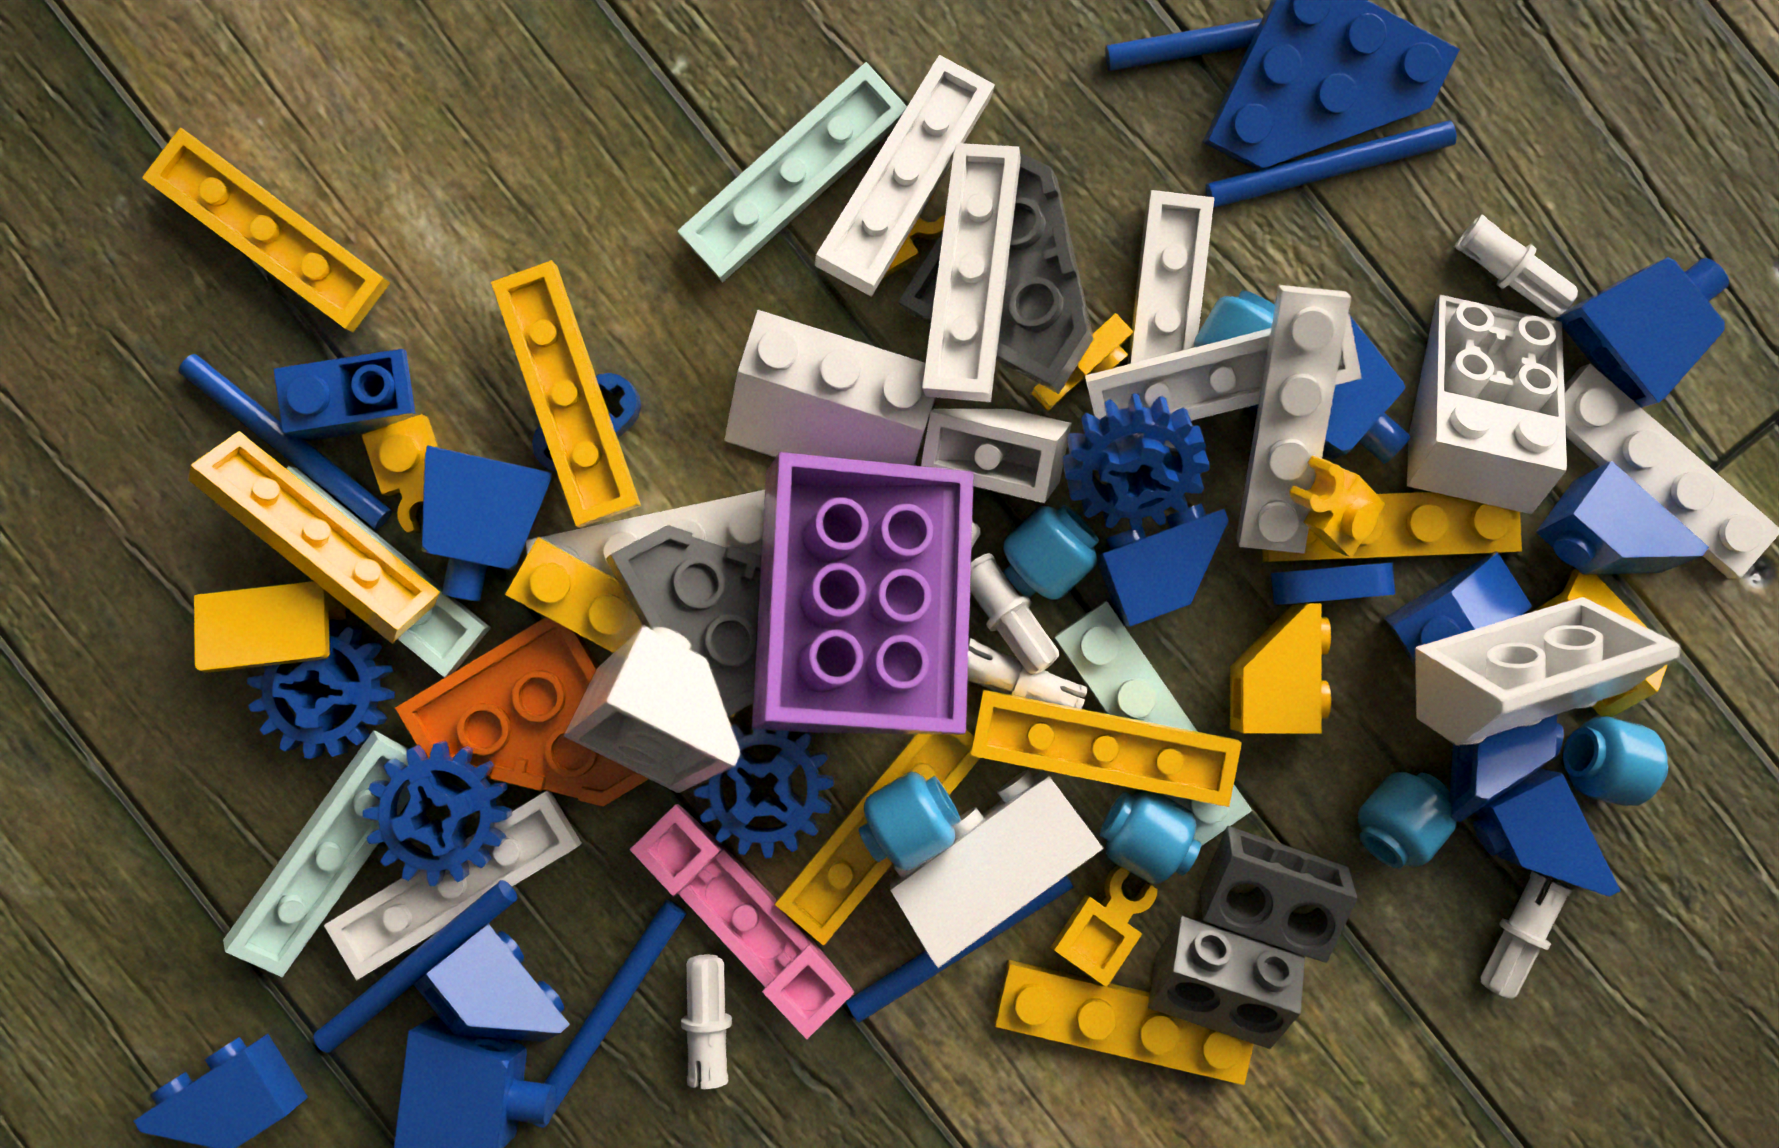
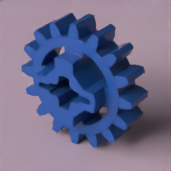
(1135, 462)
(318, 713)
(428, 789)
(786, 808)

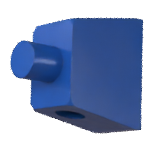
(1650, 326)
(1361, 405)
(477, 515)
(466, 1091)

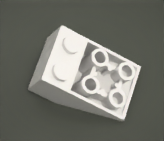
(1489, 407)

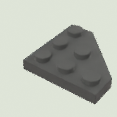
(1044, 305)
(702, 595)

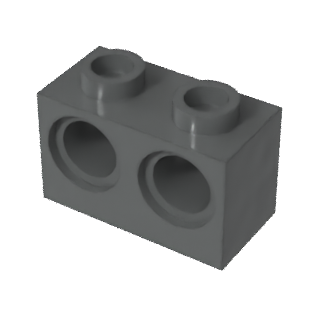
(1283, 882)
(1227, 982)

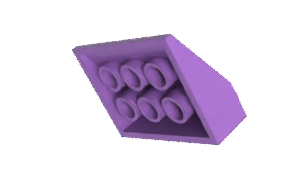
(863, 597)

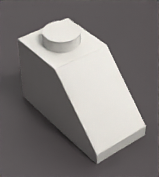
(1002, 447)

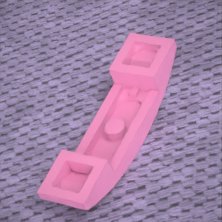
(745, 918)

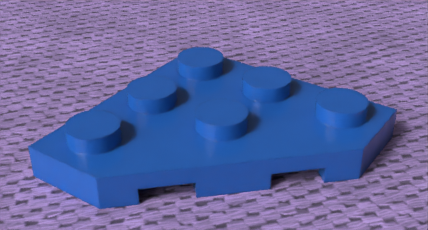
(1325, 76)

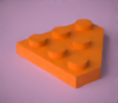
(516, 712)

